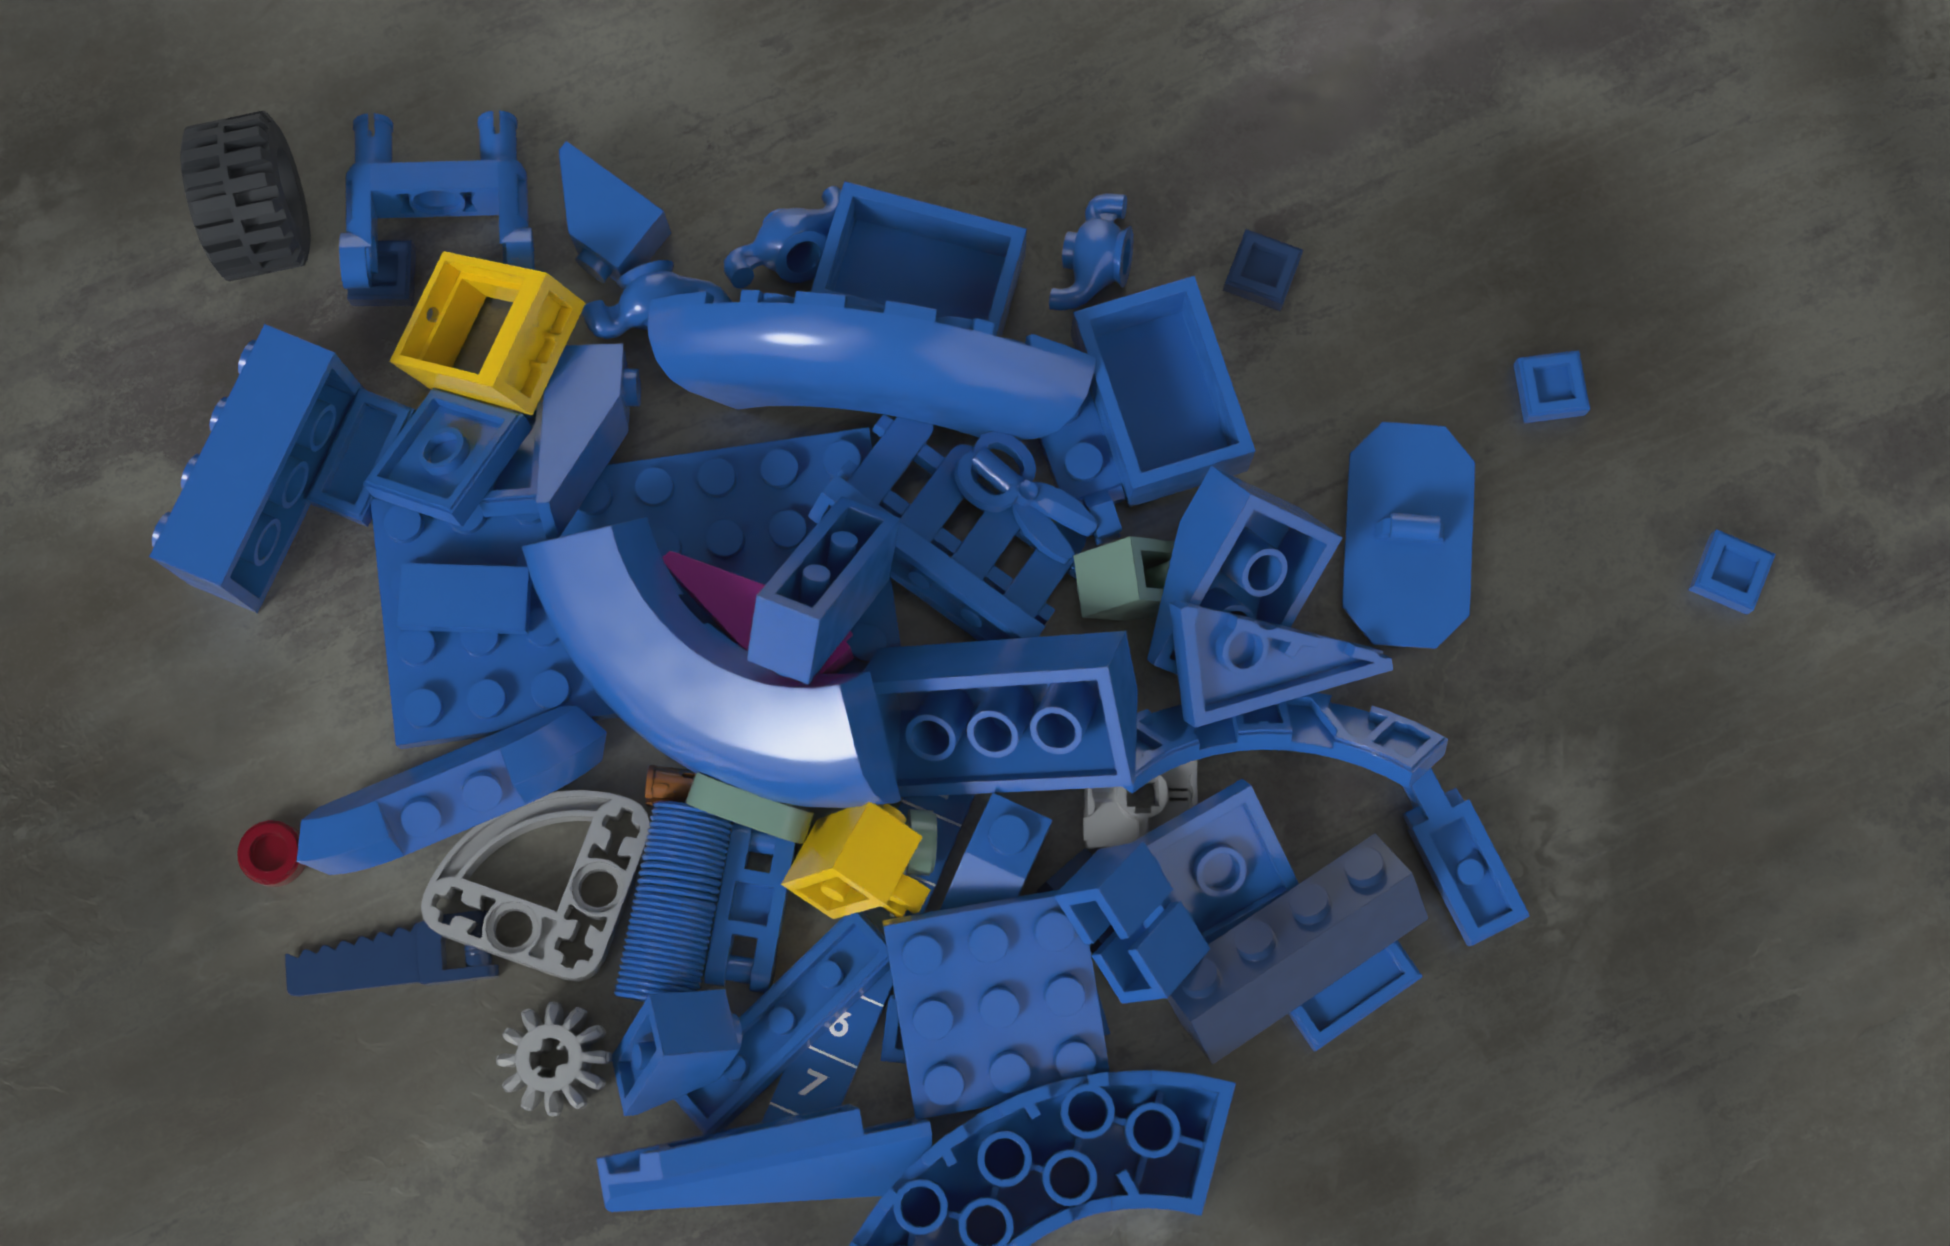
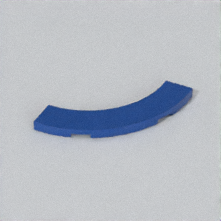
(1304, 724)

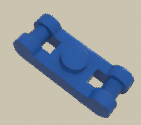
(750, 907)

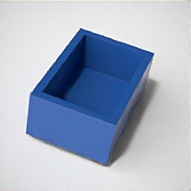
(920, 256)
(1162, 390)

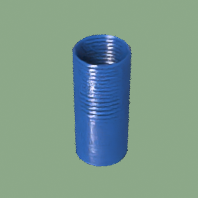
(673, 931)

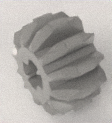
(567, 1076)

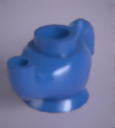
(786, 243)
(1096, 253)
(640, 286)

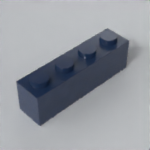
(1297, 947)

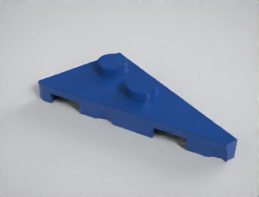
(1247, 664)

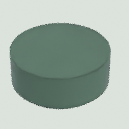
(924, 857)

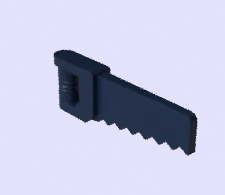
(388, 961)

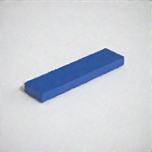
(793, 1018)

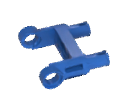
(432, 189)

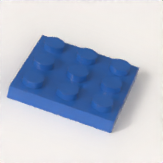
(993, 1002)

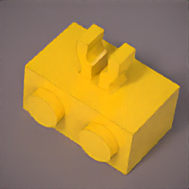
(858, 863)

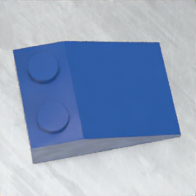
(1242, 557)

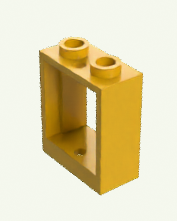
(524, 348)

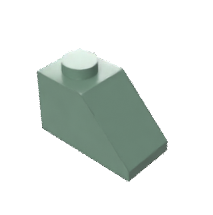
(1123, 578)

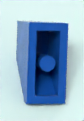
(607, 218)
(675, 1048)

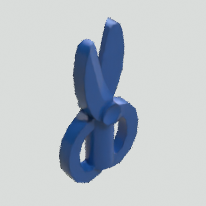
(1031, 501)

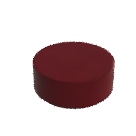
(270, 853)

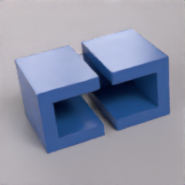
(1152, 938)

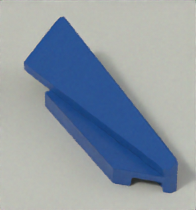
(767, 1162)

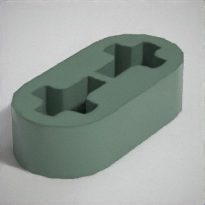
(740, 806)

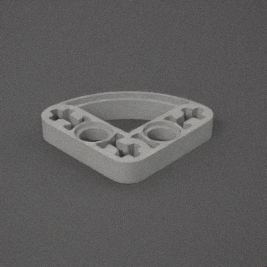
(548, 925)

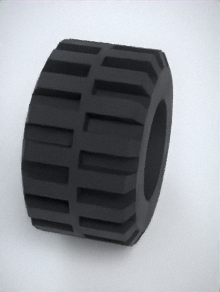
(245, 196)

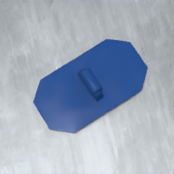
(1409, 535)

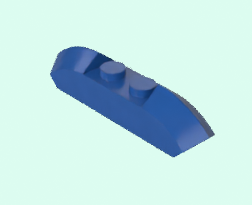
(451, 792)

